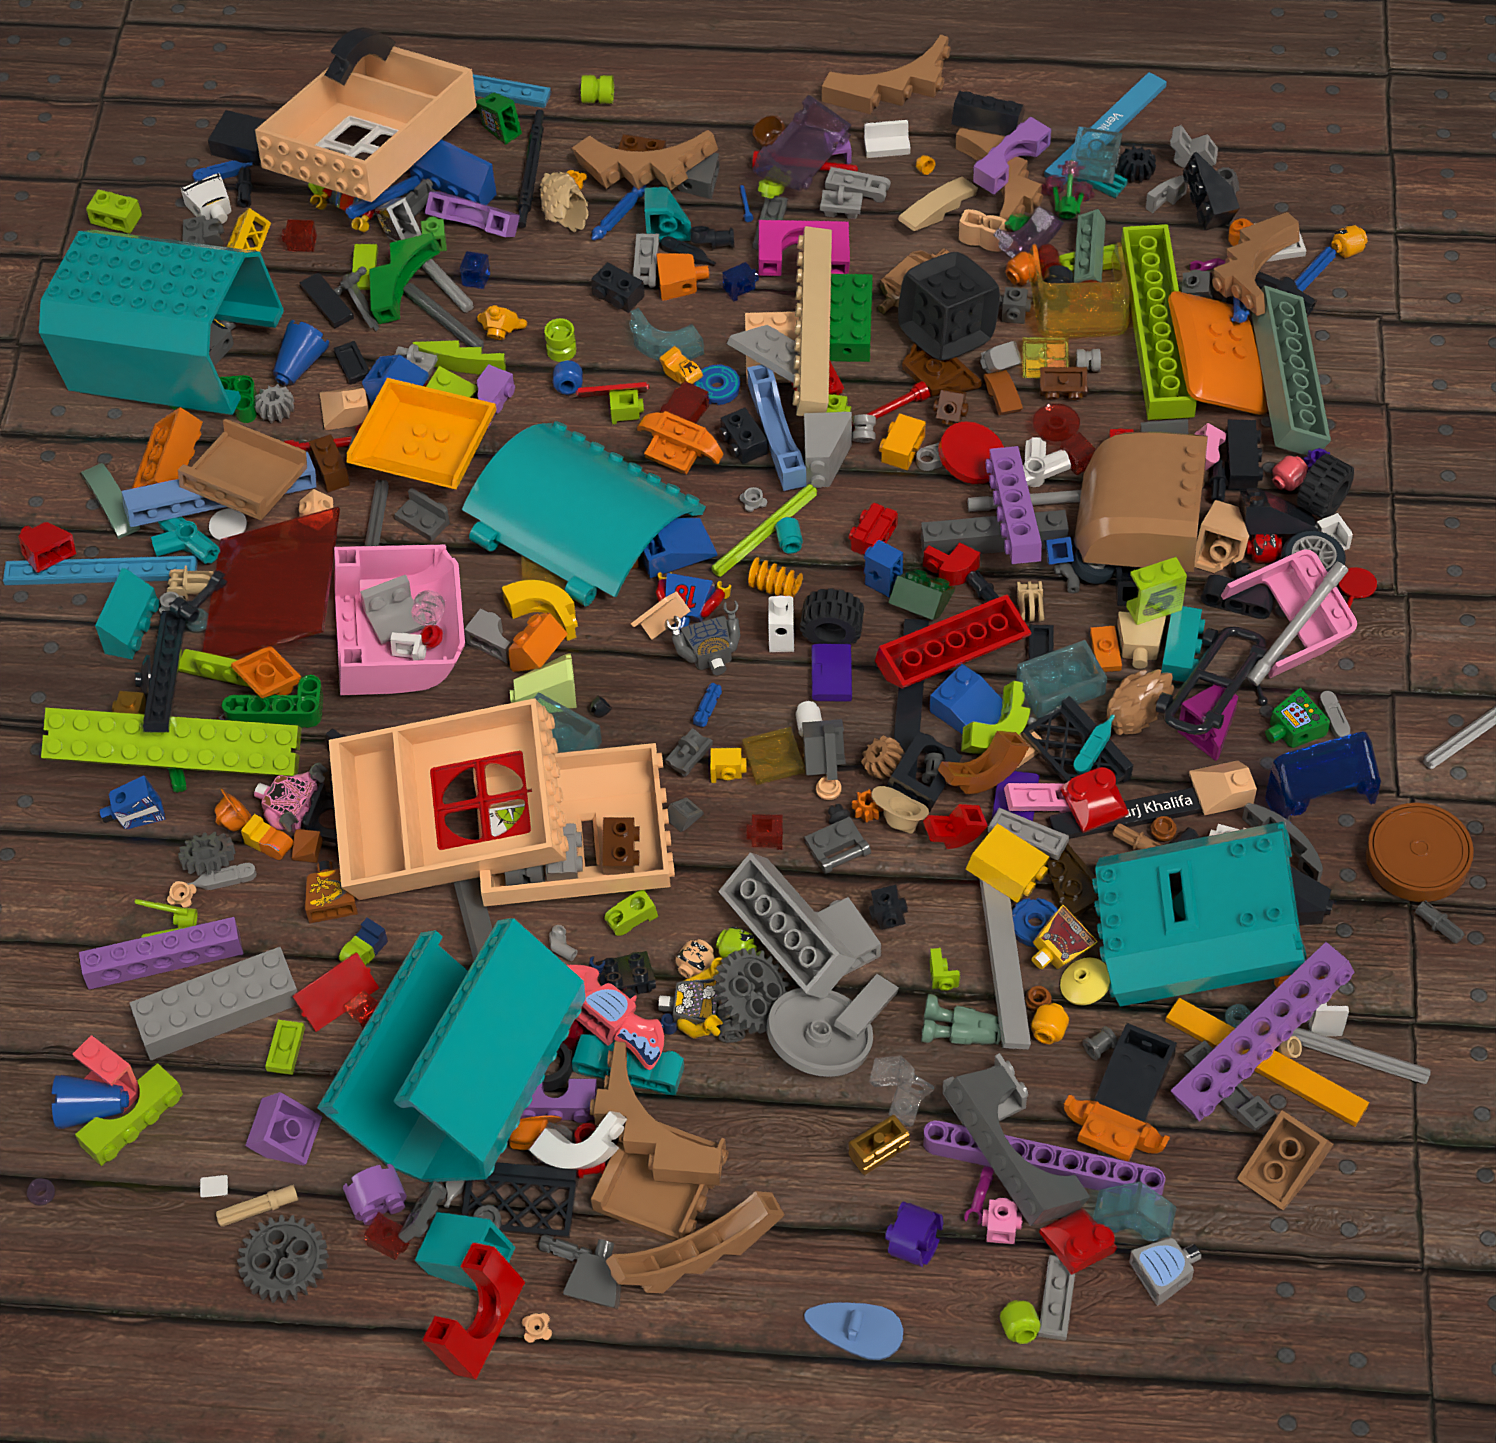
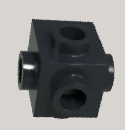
(889, 912)

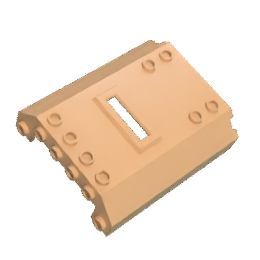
(593, 787)

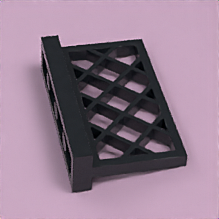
(1080, 725)
(529, 1176)

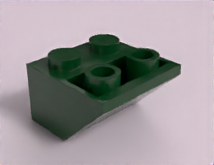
(921, 594)

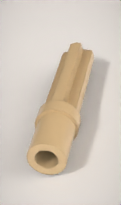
(258, 1205)

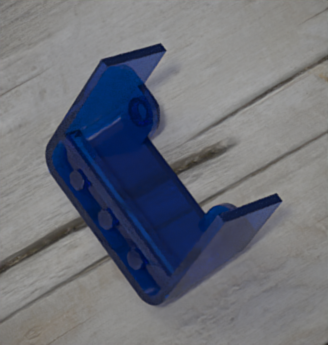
(1322, 771)

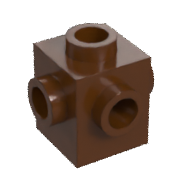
(957, 400)

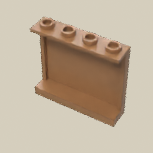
(245, 470)
(660, 1207)

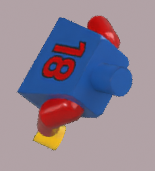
(696, 593)

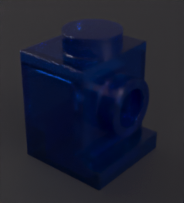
(739, 280)

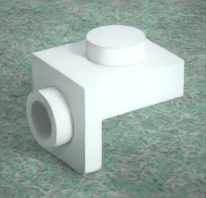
(408, 646)

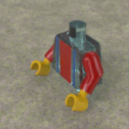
(343, 201)

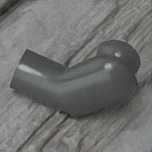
(1072, 578)

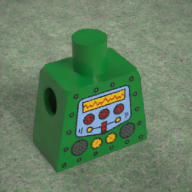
(499, 117)
(1297, 721)

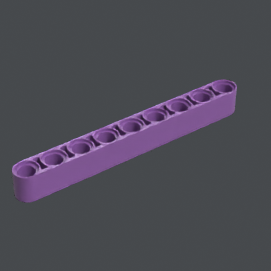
(1032, 1151)

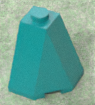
(665, 215)

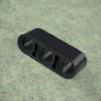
(1252, 602)

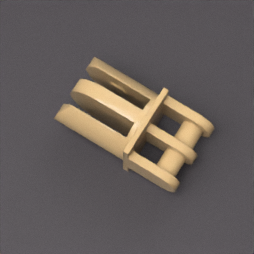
(188, 582)
(1030, 596)

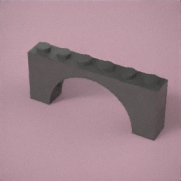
(1035, 1192)

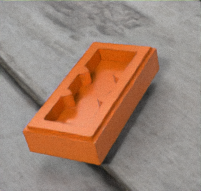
(1106, 648)

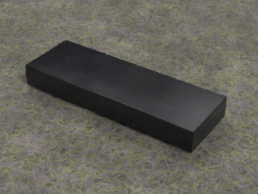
(326, 300)

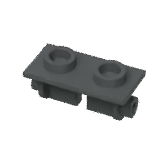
(418, 198)

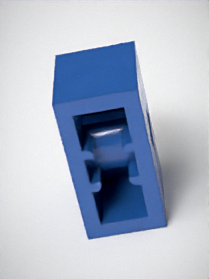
(882, 567)

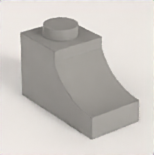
(485, 634)

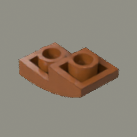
(1004, 392)

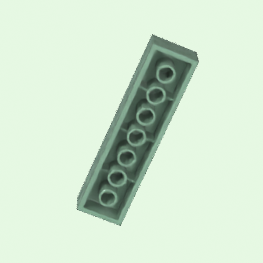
(1290, 373)

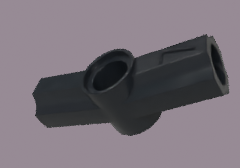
(1287, 285)

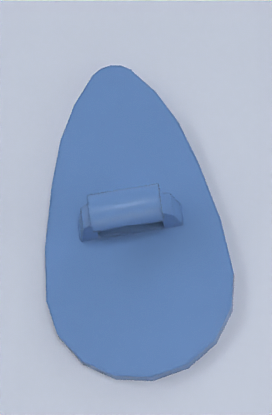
(857, 1328)

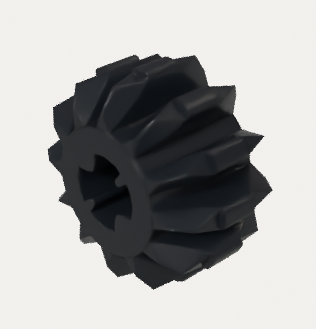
(1137, 164)

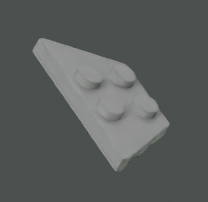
(768, 348)

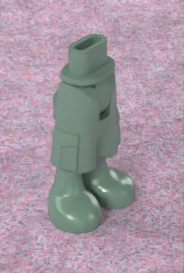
(967, 1024)

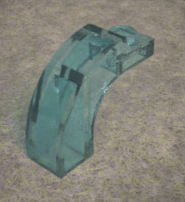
(657, 342)

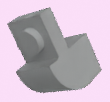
(1185, 147)

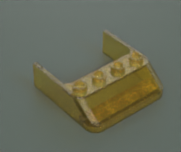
(1081, 307)

